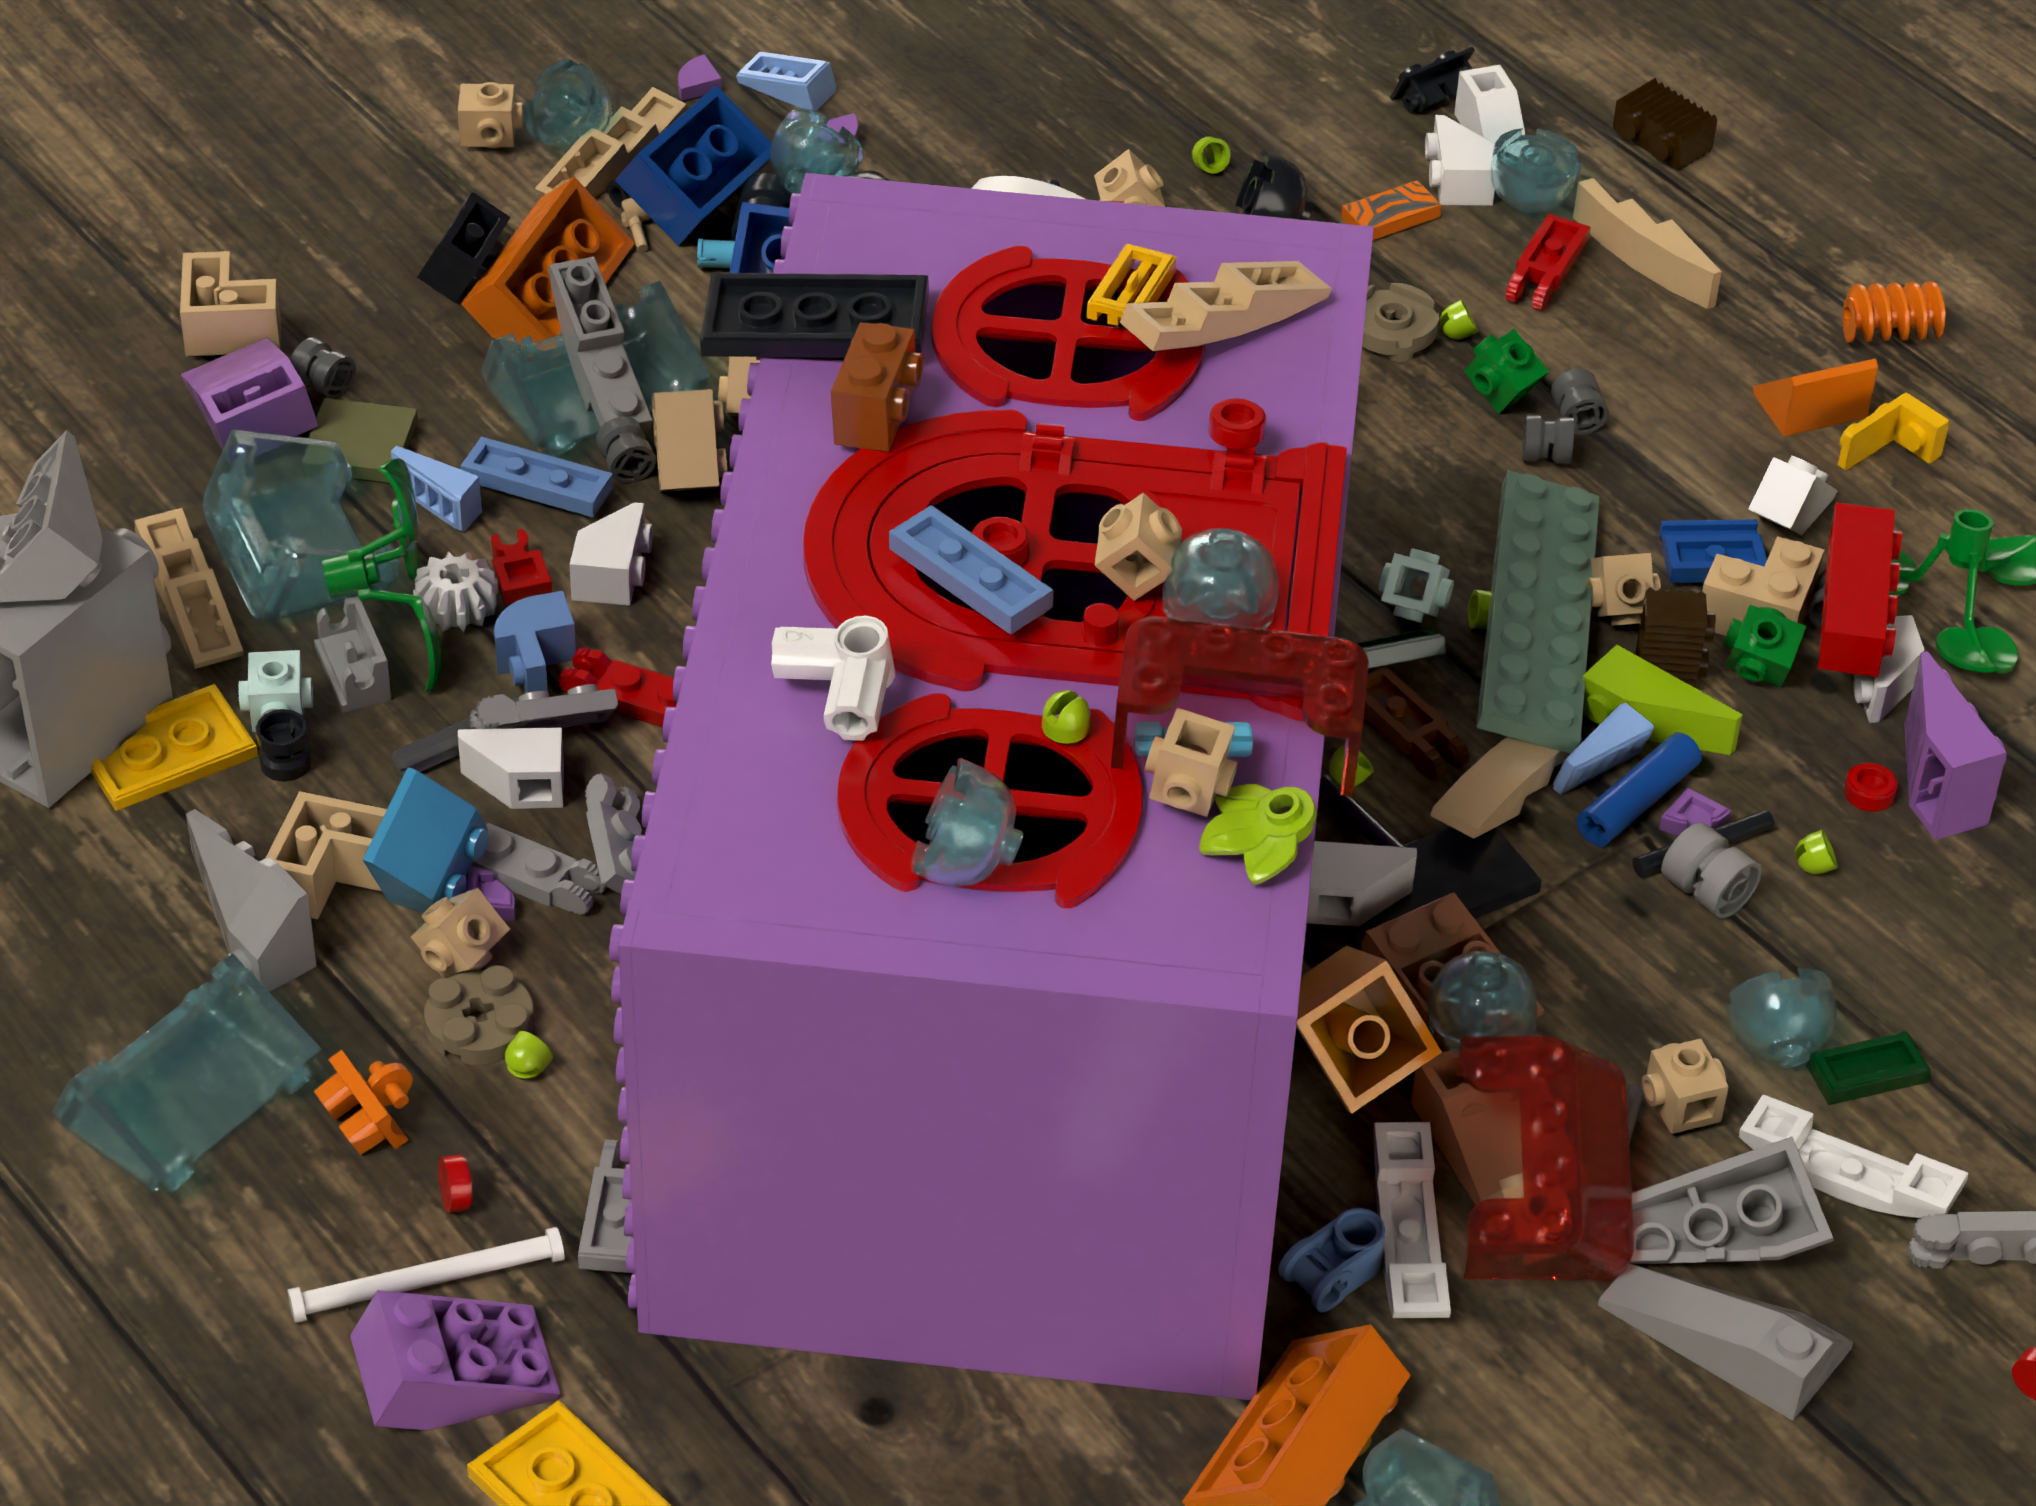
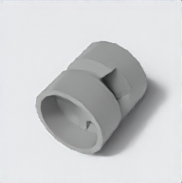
(1706, 866)

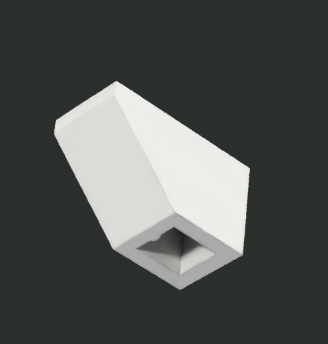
(1488, 102)
(1459, 164)
(1792, 494)
(609, 557)
(1895, 675)
(515, 764)
(1357, 881)

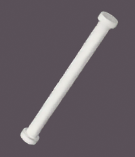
(426, 1274)

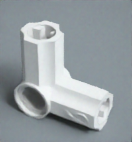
(854, 659)

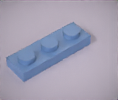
(538, 476)
(971, 569)

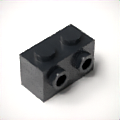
(464, 247)

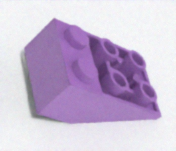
(251, 392)
(1949, 755)
(449, 1359)

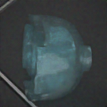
(567, 105)
(810, 146)
(1534, 170)
(1222, 580)
(968, 828)
(1481, 997)
(1783, 1017)

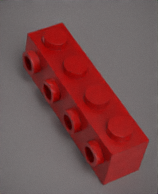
(1858, 590)

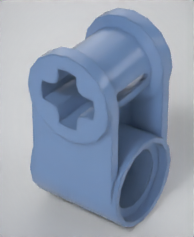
(1337, 1257)

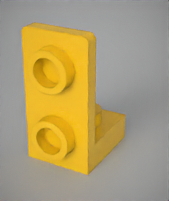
(1901, 420)

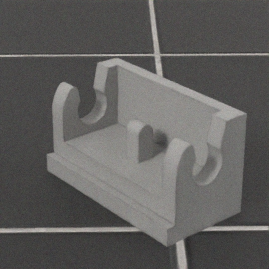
(353, 658)

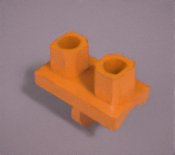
(384, 1087)

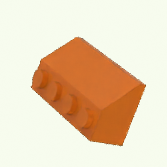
(517, 287)
(1305, 1423)

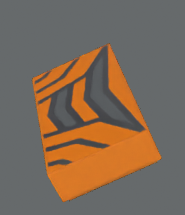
(1393, 209)

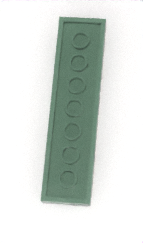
(1539, 613)

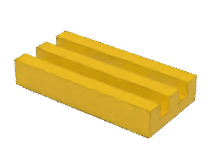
(1101, 299)

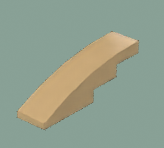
(603, 156)
(1653, 249)
(1237, 302)
(189, 590)
(1497, 786)

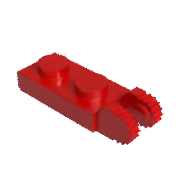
(1548, 259)
(639, 691)

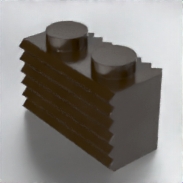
(1665, 124)
(1674, 633)

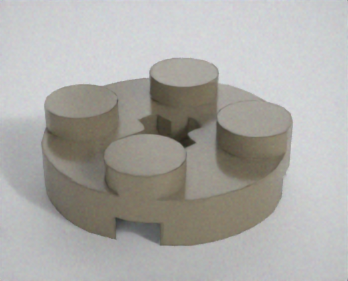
(1399, 337)
(473, 991)

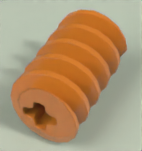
(1893, 309)

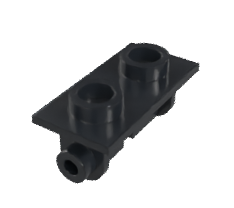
(1422, 84)

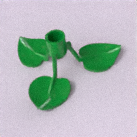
(2006, 560)
(359, 568)

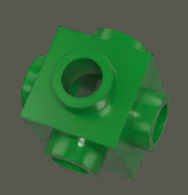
(1505, 369)
(1763, 645)

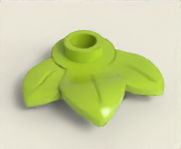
(1258, 829)

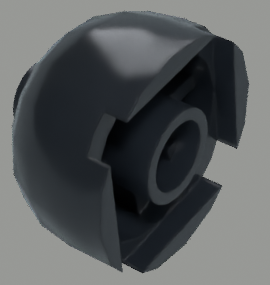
(1275, 189)

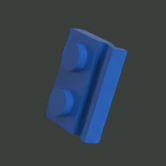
(1693, 544)

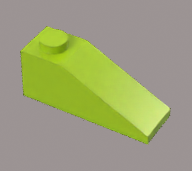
(1661, 699)

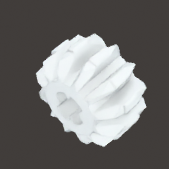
(457, 590)

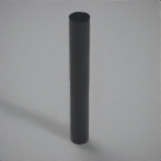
(1357, 814)
(1732, 831)

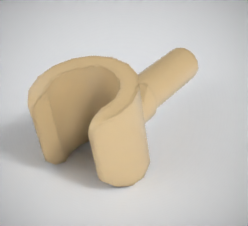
(633, 217)

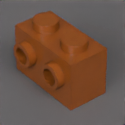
(875, 386)

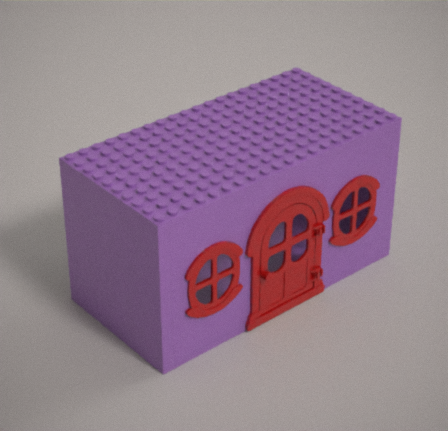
(1033, 1099)

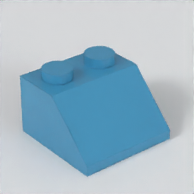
(425, 844)

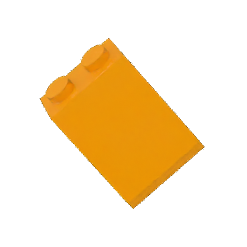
(1361, 1026)

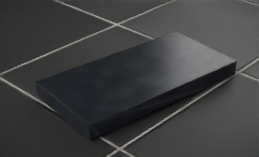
(806, 312)
(1479, 870)

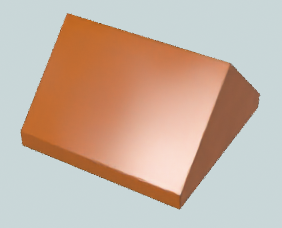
(1819, 397)

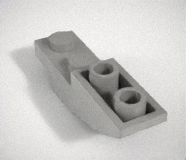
(595, 343)

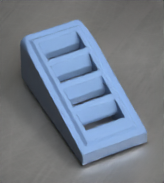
(791, 79)
(443, 488)
(1609, 745)

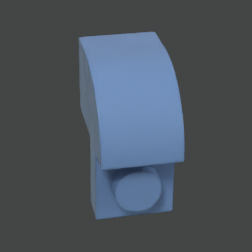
(534, 635)

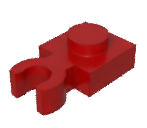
(518, 570)

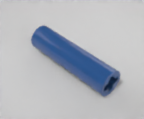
(1638, 789)

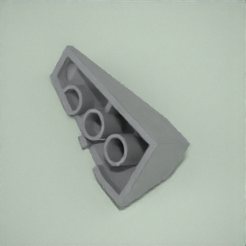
(55, 533)
(255, 905)
(1731, 1211)
(1744, 1341)

